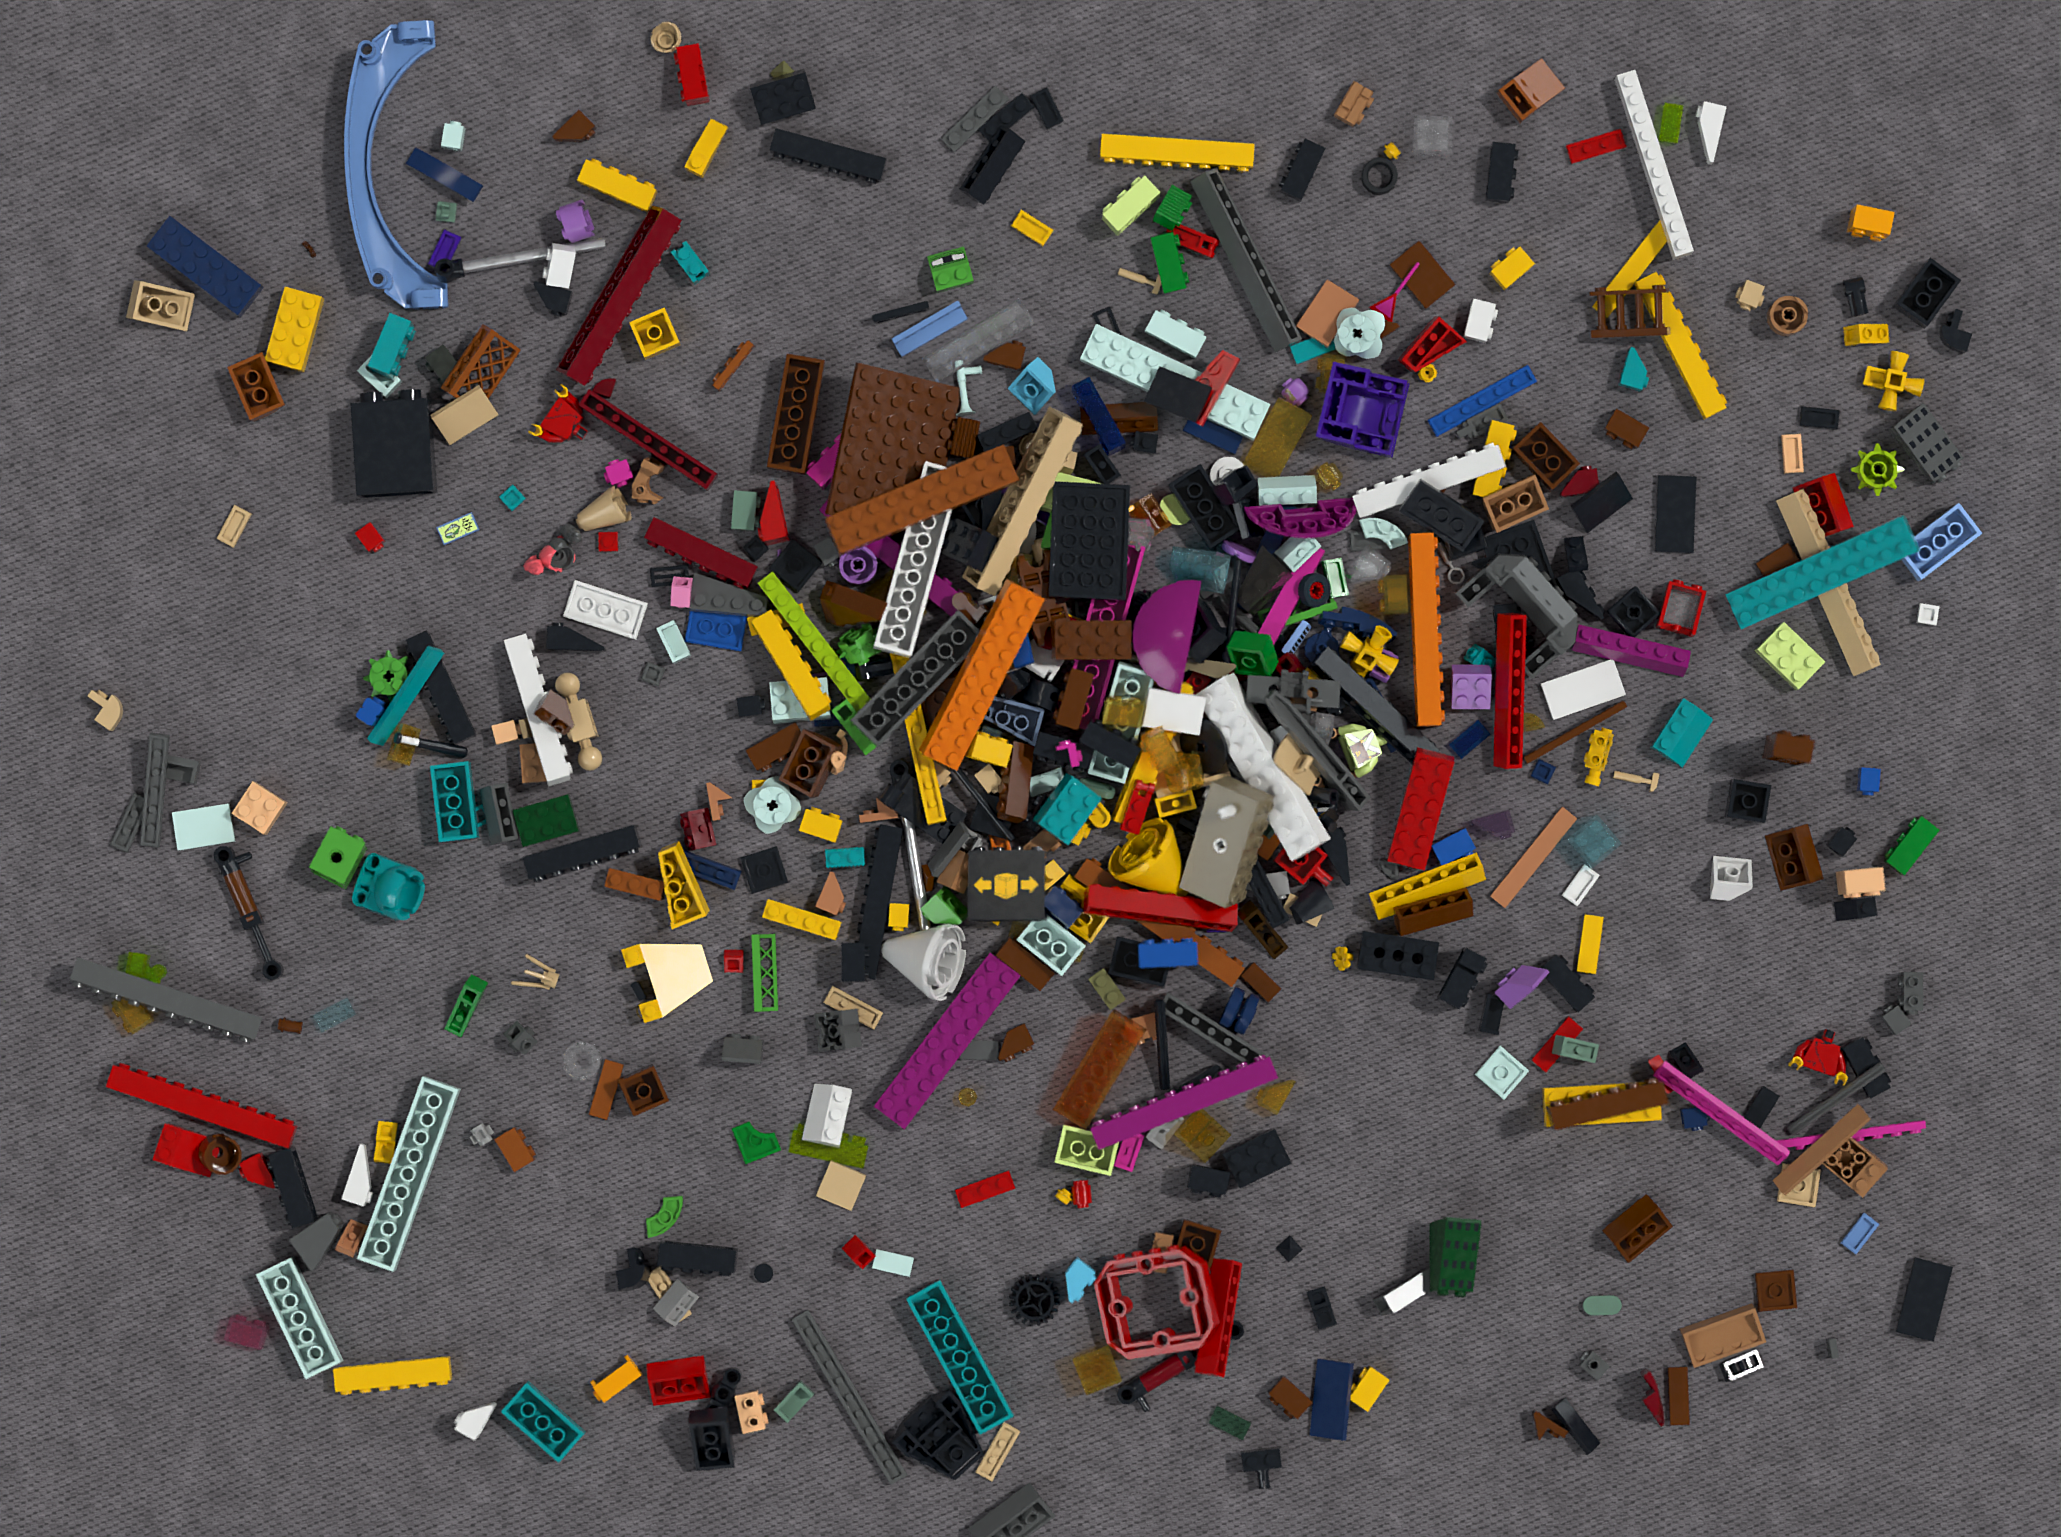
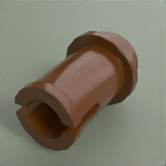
(290, 1026)

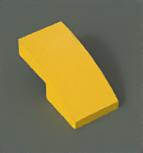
(385, 1142)

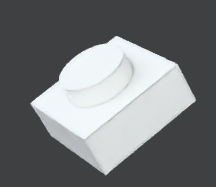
(1927, 614)

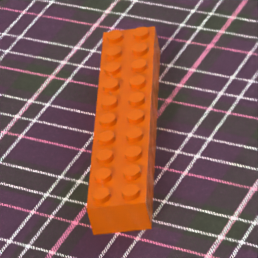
(1425, 629)
(981, 674)

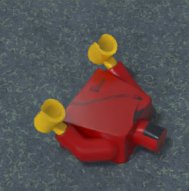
(562, 420)
(1821, 1056)

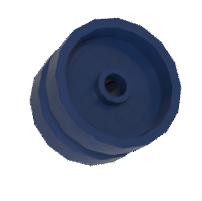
(1241, 1011)

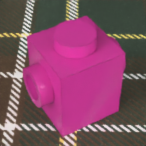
(618, 473)

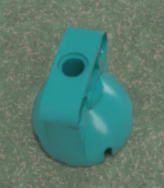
(389, 887)

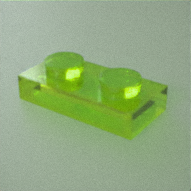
(1670, 123)

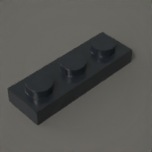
(1007, 116)

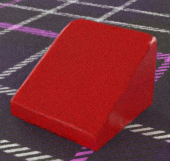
(733, 961)

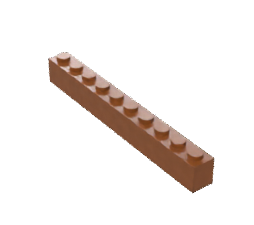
(1209, 957)

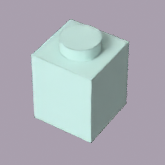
(453, 136)

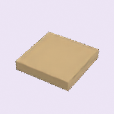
(841, 1185)
(1805, 1192)

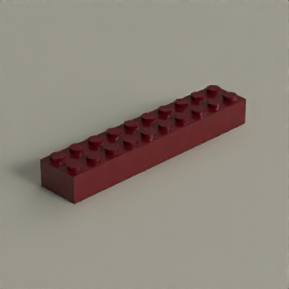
(619, 295)

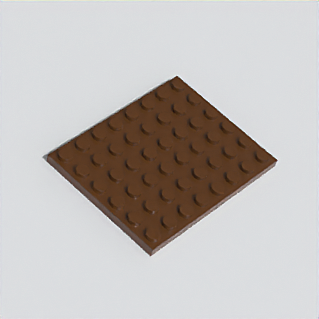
(889, 434)

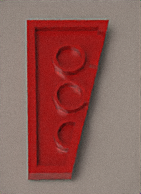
(1217, 376)

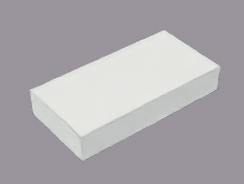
(1580, 885)

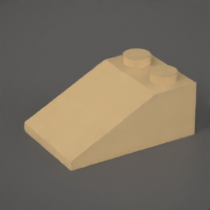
(160, 305)

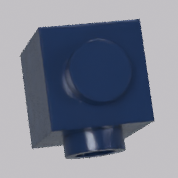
(1694, 1118)

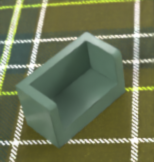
(1575, 1048)
(794, 1401)

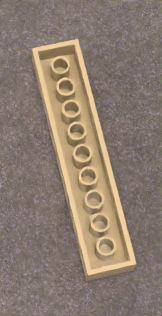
(1023, 500)

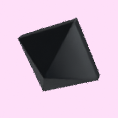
(1289, 1248)

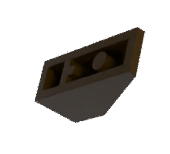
(1262, 929)

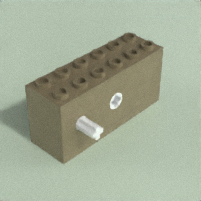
(1227, 841)

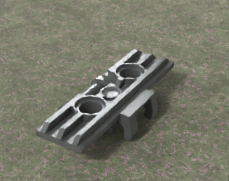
(1295, 686)

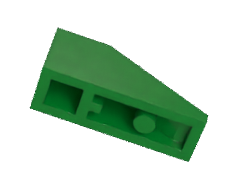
(466, 1005)

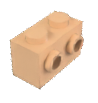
(751, 1411)

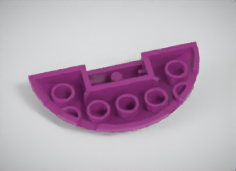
(1312, 522)
(1165, 631)

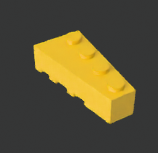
(681, 887)

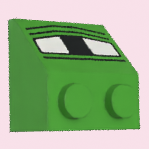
(950, 269)

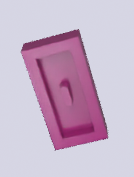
(1128, 1152)

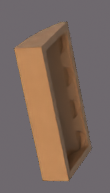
(1723, 1335)

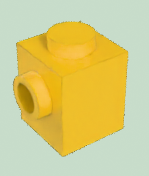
(898, 916)

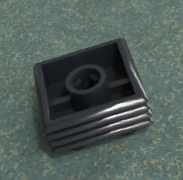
(1646, 612)
(1038, 803)

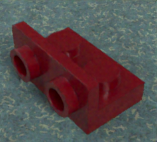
(697, 829)

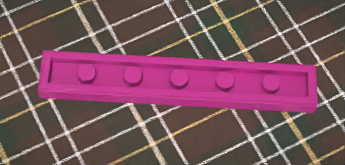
(1288, 598)

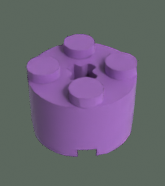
(575, 221)
(858, 576)

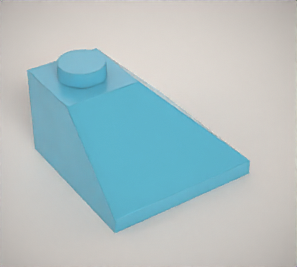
(1034, 385)

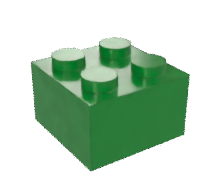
(1252, 654)

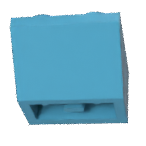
(1077, 1277)

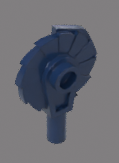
(1319, 642)

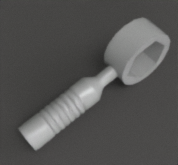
(1445, 555)

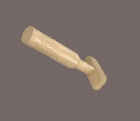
(1141, 279)
(1638, 779)

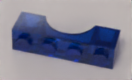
(1104, 425)

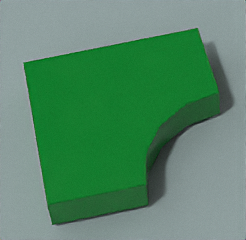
(753, 1143)

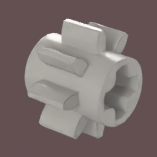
(481, 1134)

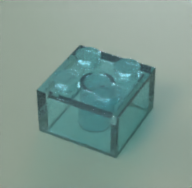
(1593, 841)

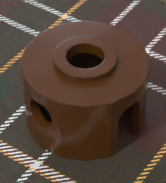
(227, 1161)

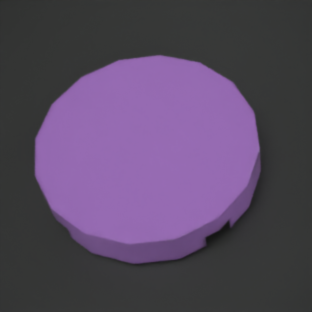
(1242, 552)

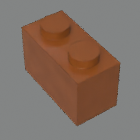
(515, 1148)

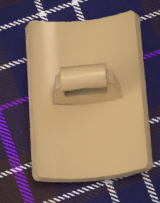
(1296, 764)

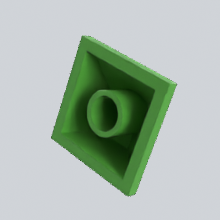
(945, 908)

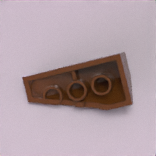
(849, 606)

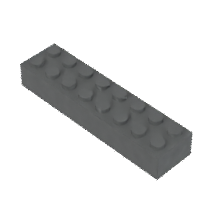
(916, 679)

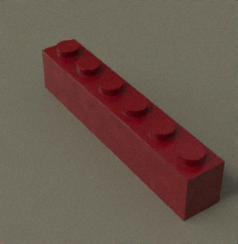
(701, 552)

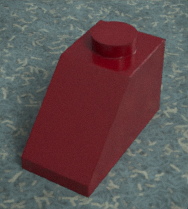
(1581, 482)

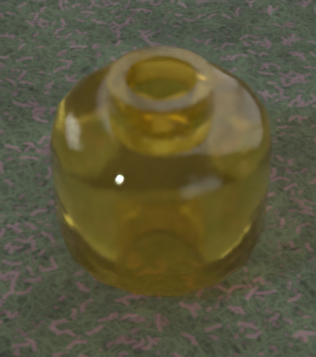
(1328, 476)

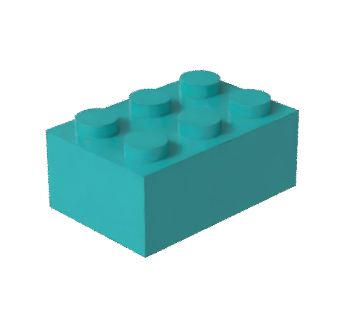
(392, 346)
(1067, 809)

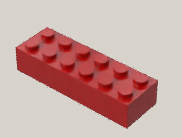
(1420, 808)

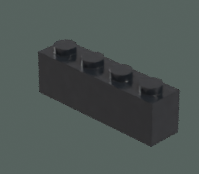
(992, 165)

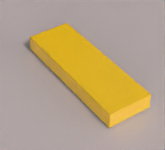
(1589, 944)

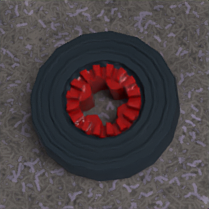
(1321, 593)

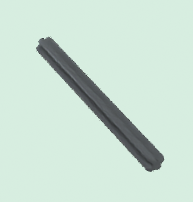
(1836, 1098)

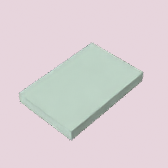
(203, 826)

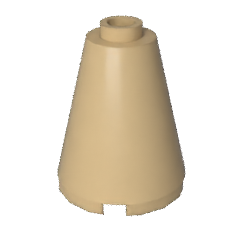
(604, 511)

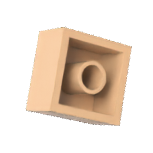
(259, 808)

